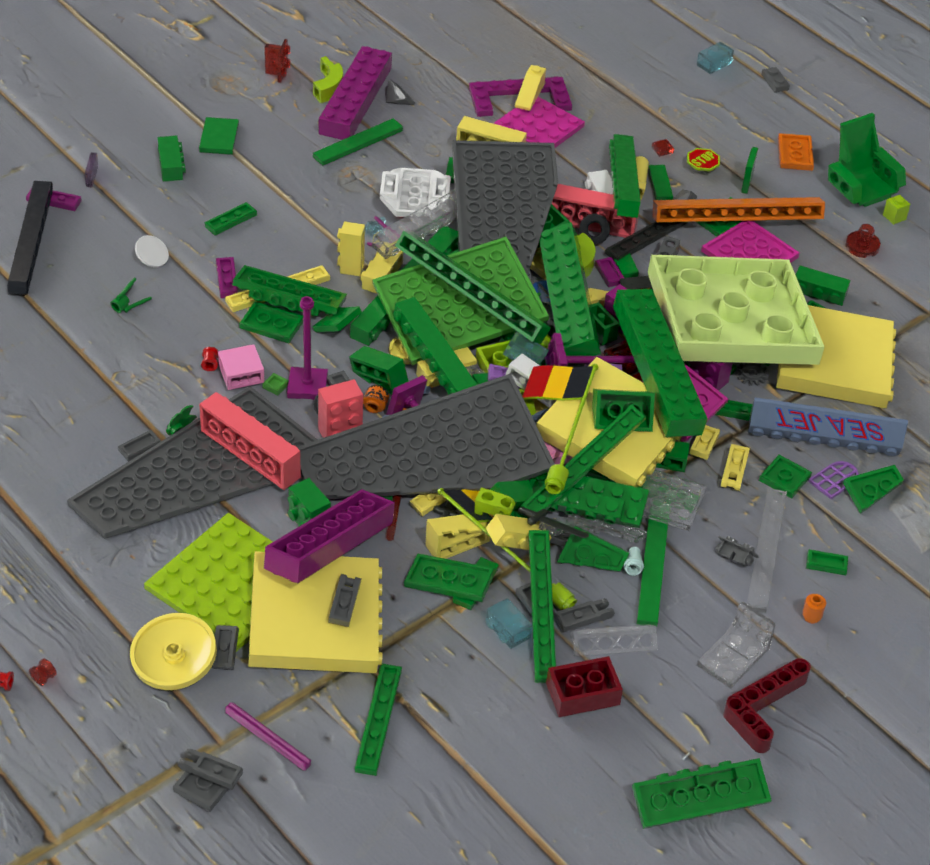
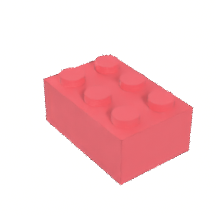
(339, 408)

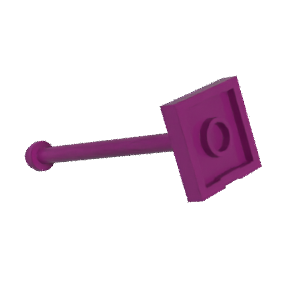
(557, 357)
(306, 380)
(407, 395)

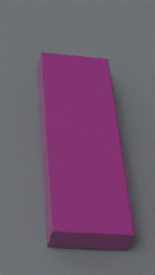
(62, 200)
(226, 274)

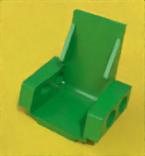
(864, 169)

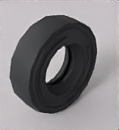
(605, 227)

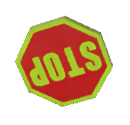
(703, 159)

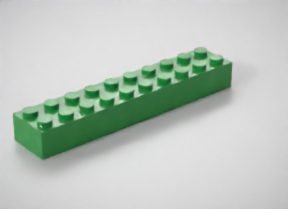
(569, 291)
(659, 363)

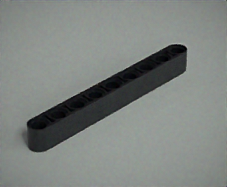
(30, 238)

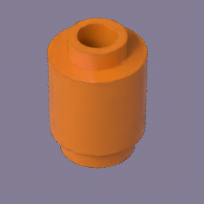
(814, 608)

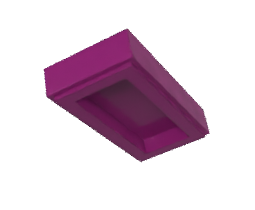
(609, 271)

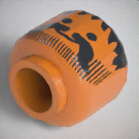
(375, 399)

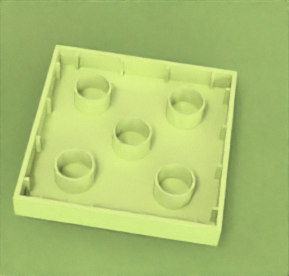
(735, 309)

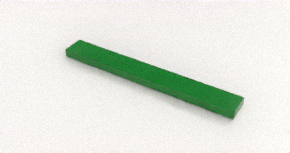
(589, 457)
(652, 573)
(541, 603)

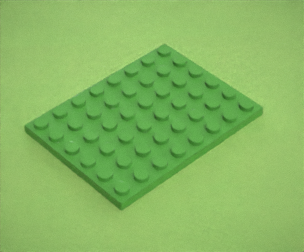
(452, 312)

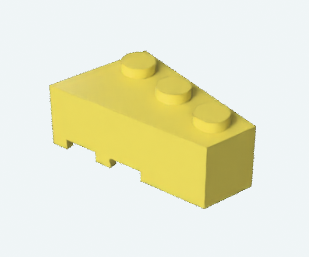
(453, 535)

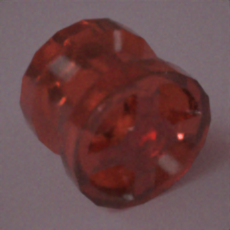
(42, 672)

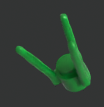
(121, 301)

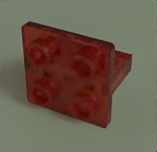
(277, 59)

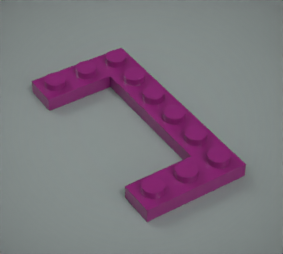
(482, 90)

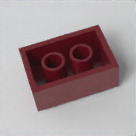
(584, 686)

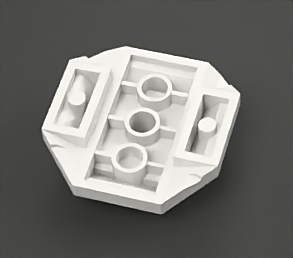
(411, 189)

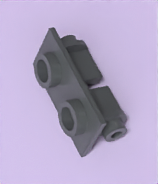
(744, 552)

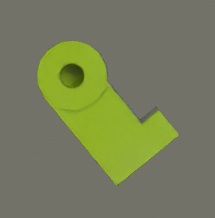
(493, 503)

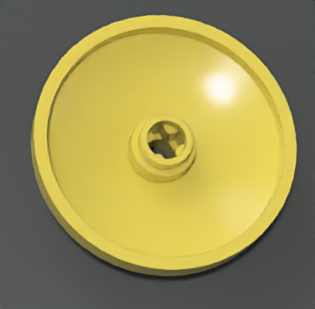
(173, 651)

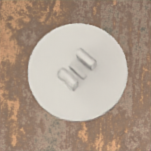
(151, 251)

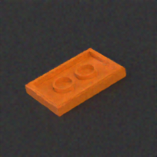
(795, 152)

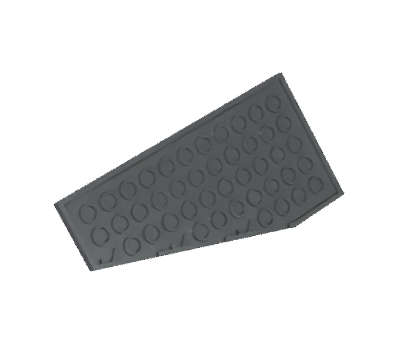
(503, 193)
(445, 443)
(180, 474)

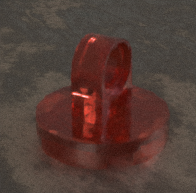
(862, 242)

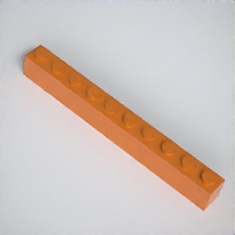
(738, 209)

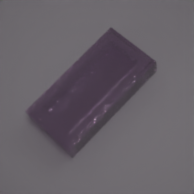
(91, 169)

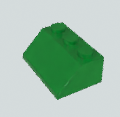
(610, 404)

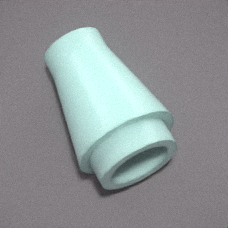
(634, 563)

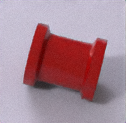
(210, 356)
(6, 680)

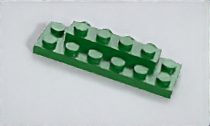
(287, 291)
(600, 501)
(701, 792)

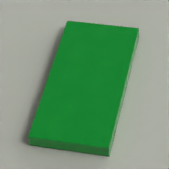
(449, 577)

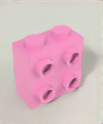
(241, 367)

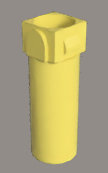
(642, 170)

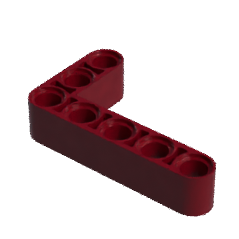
(743, 705)

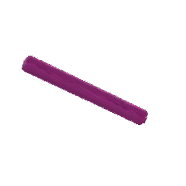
(268, 736)

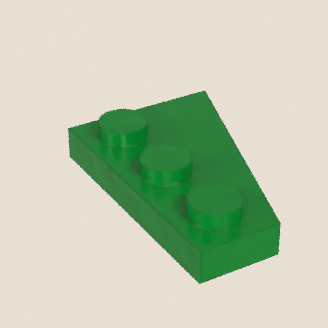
(872, 486)
(592, 552)

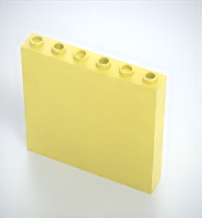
(853, 363)
(633, 457)
(292, 619)

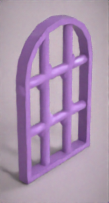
(827, 478)

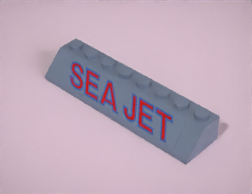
(827, 426)

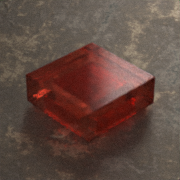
(662, 147)

